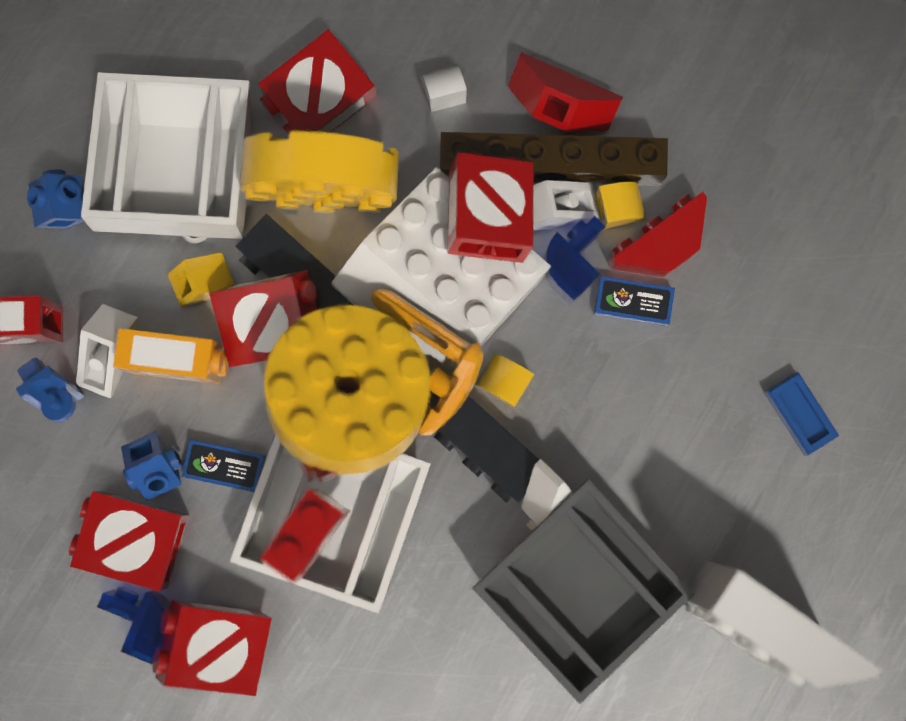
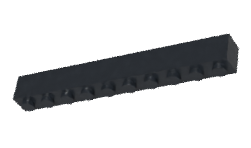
(471, 429)

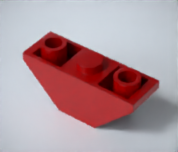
(562, 97)
(664, 242)

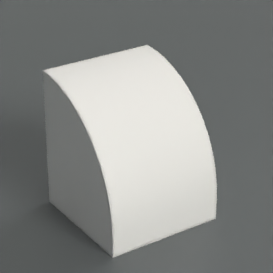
(444, 87)

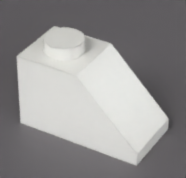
(563, 204)
(98, 349)
(543, 494)

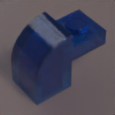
(569, 270)
(146, 616)

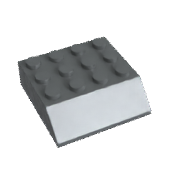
(583, 591)

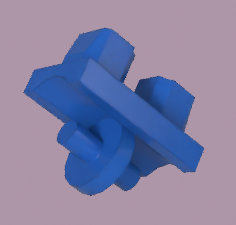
(48, 390)

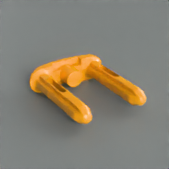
(469, 357)

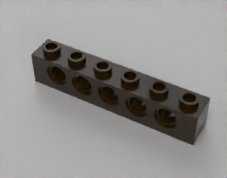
(568, 156)

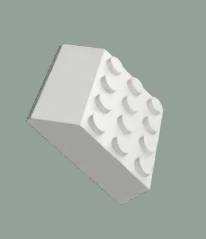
(167, 156)
(412, 260)
(367, 544)
(772, 629)

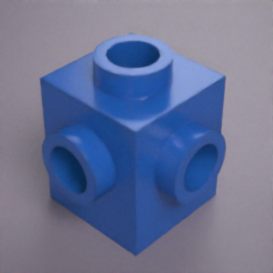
(56, 200)
(151, 465)

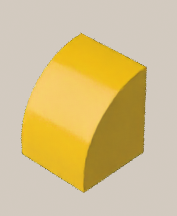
(620, 204)
(199, 277)
(504, 380)

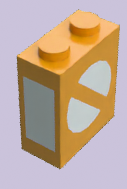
(170, 356)

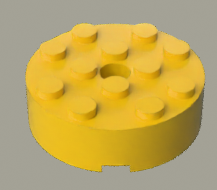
(319, 171)
(353, 350)

